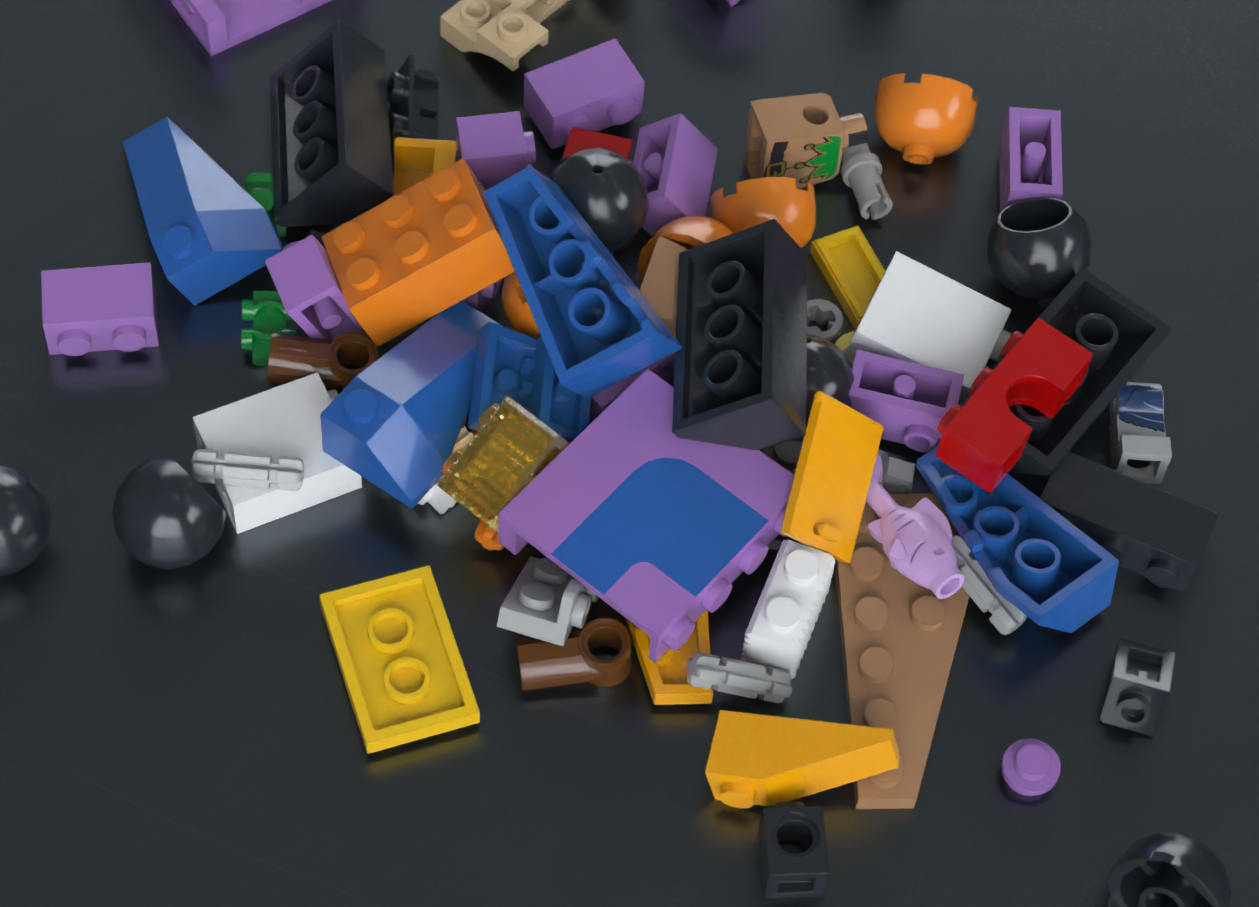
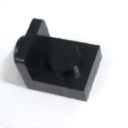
(1138, 687)

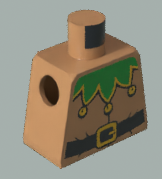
(799, 138)

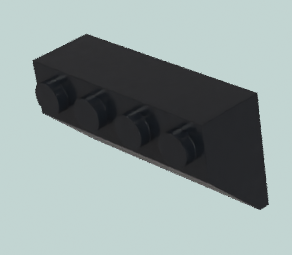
(330, 131)
(742, 340)
(1121, 341)

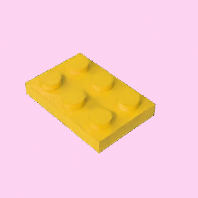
(399, 659)

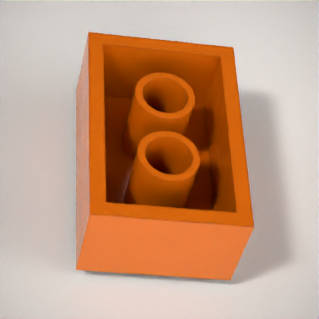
(418, 253)

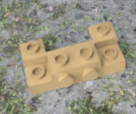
(498, 27)

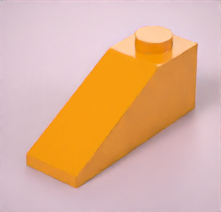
(784, 758)

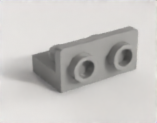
(545, 602)

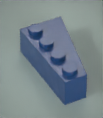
(579, 295)

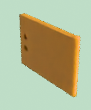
(832, 478)

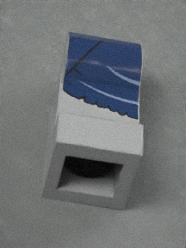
(1139, 432)

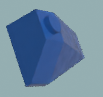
(196, 213)
(408, 406)
(1026, 547)

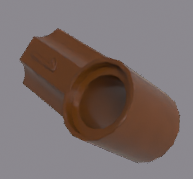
(300, 356)
(553, 665)

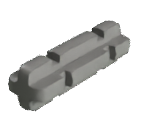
(247, 469)
(978, 586)
(738, 677)

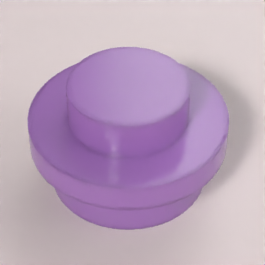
(1030, 767)

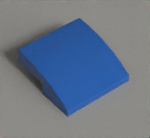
(521, 368)

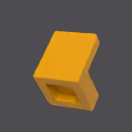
(419, 160)

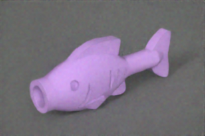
(915, 539)

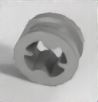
(824, 314)

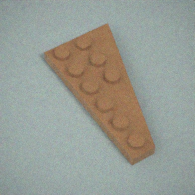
(894, 657)

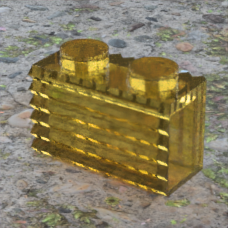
(500, 460)

